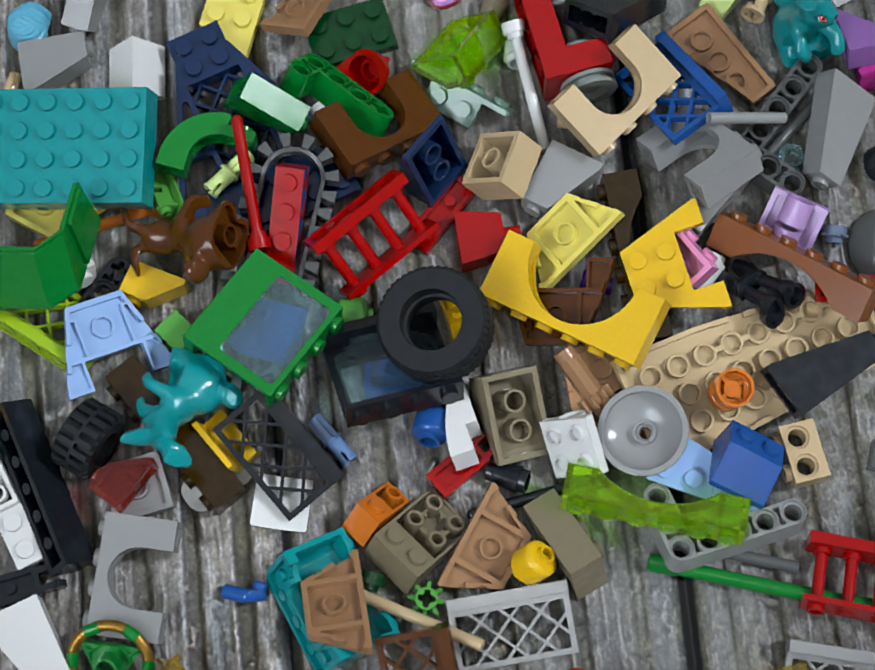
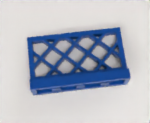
(693, 78)

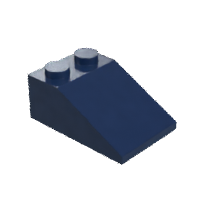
(432, 163)

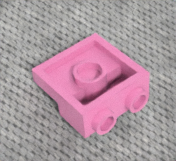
(698, 262)

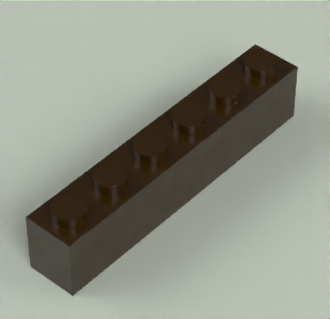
(207, 472)

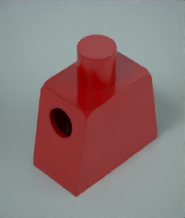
(479, 237)

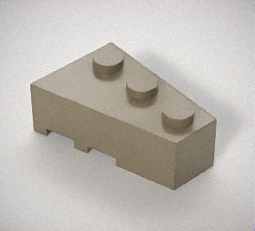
(568, 538)

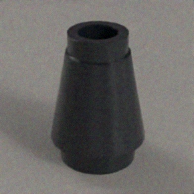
(510, 477)

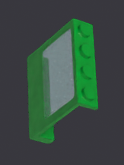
(265, 326)

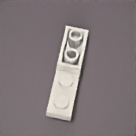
(15, 525)

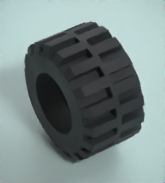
(88, 438)

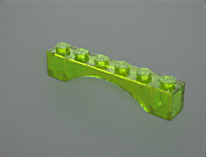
(716, 518)

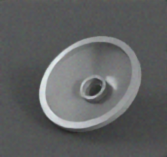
(632, 412)

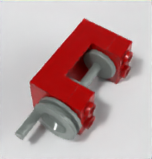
(557, 64)

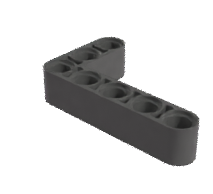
(782, 102)

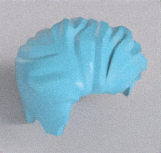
(28, 23)

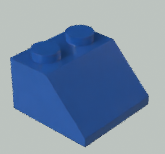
(745, 463)

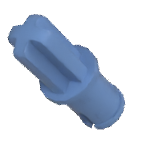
(331, 439)

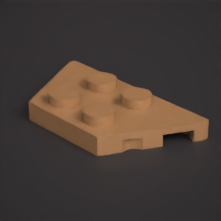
(486, 546)
(337, 606)

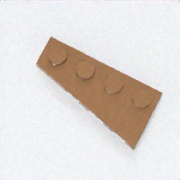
(722, 54)

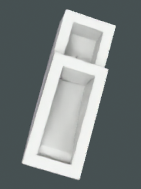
(460, 429)

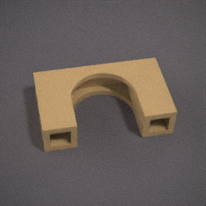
(651, 77)

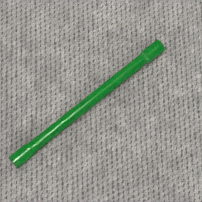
(744, 581)

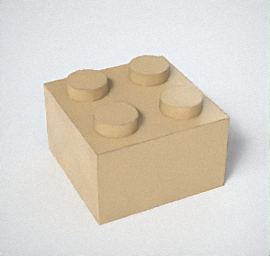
(502, 165)

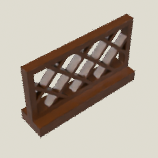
(442, 648)

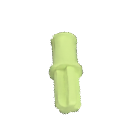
(225, 176)

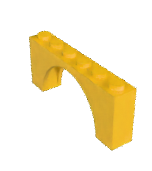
(622, 336)

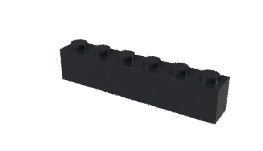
(42, 489)

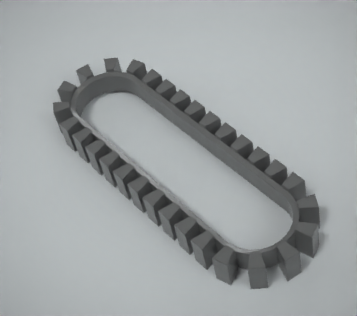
(322, 215)

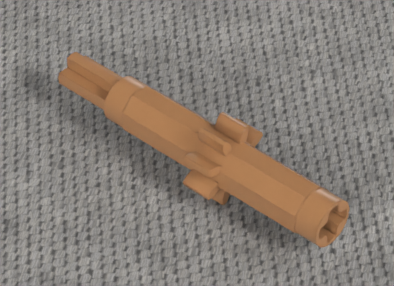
(592, 393)

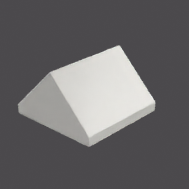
(138, 65)

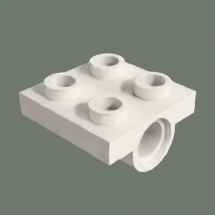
(573, 440)

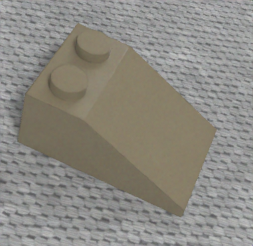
(510, 413)

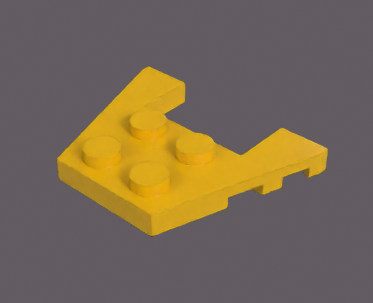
(658, 266)

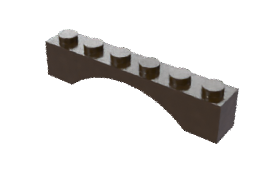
(623, 192)

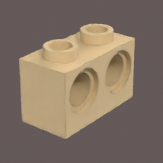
(809, 453)

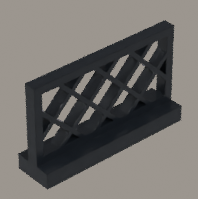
(299, 435)

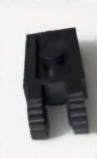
(25, 583)

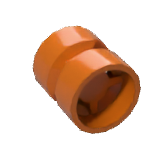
(730, 390)

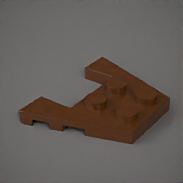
(571, 304)

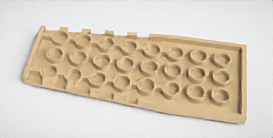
(741, 341)

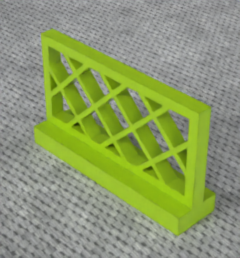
(34, 336)

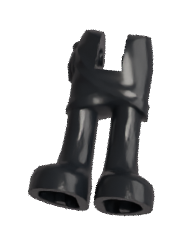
(770, 307)

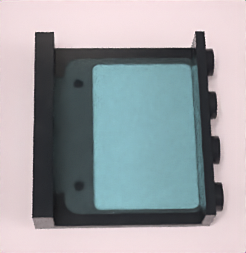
(371, 384)

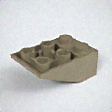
(417, 540)

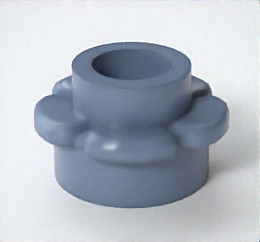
(834, 233)

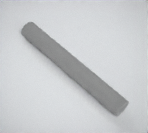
(746, 117)

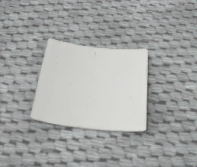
(268, 515)

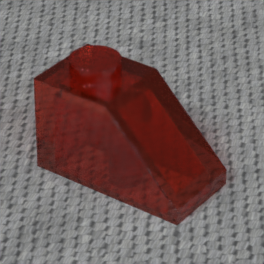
(122, 481)

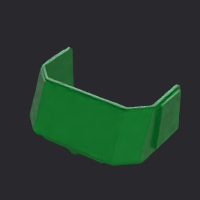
(57, 266)

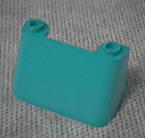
(284, 581)

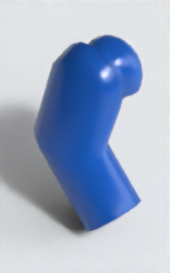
(245, 595)

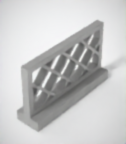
(515, 598)
(828, 655)

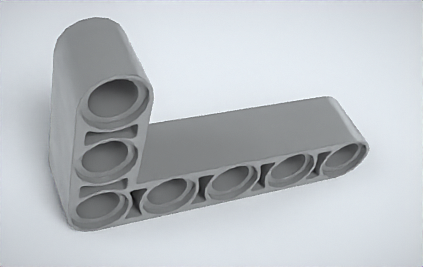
(755, 537)

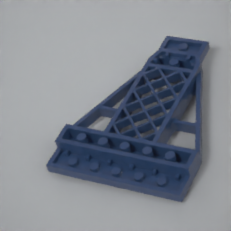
(205, 59)

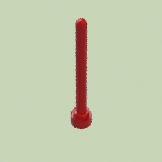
(257, 237)

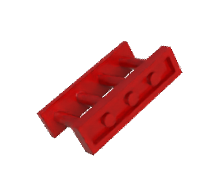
(347, 221)
(853, 552)

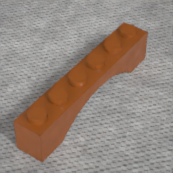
(845, 291)

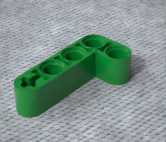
(328, 85)

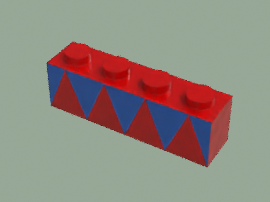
(288, 214)

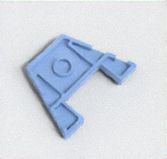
(101, 329)

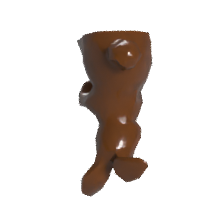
(205, 243)

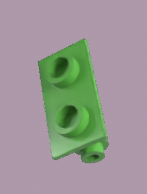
(168, 199)

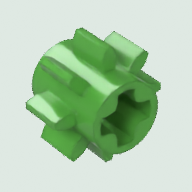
(421, 592)

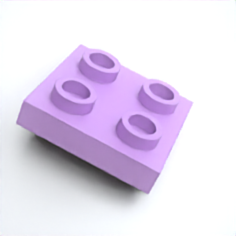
(794, 216)

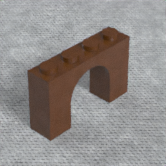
(359, 152)

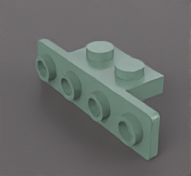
(466, 103)

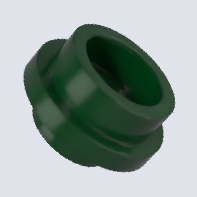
(373, 580)

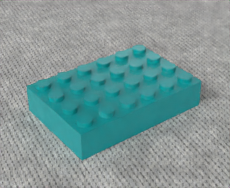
(77, 137)

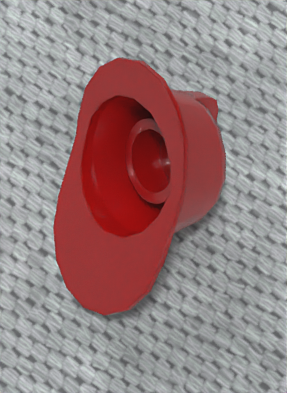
(367, 69)

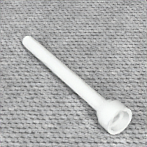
(514, 32)

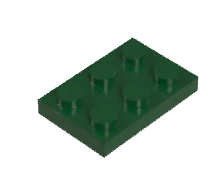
(351, 29)

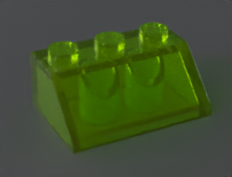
(461, 50)

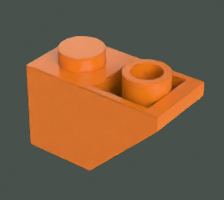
(374, 513)

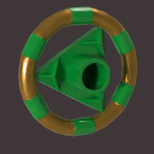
(109, 655)

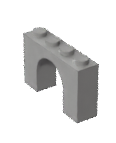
(718, 175)
(120, 536)

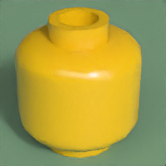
(533, 562)

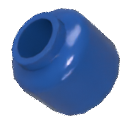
(430, 426)

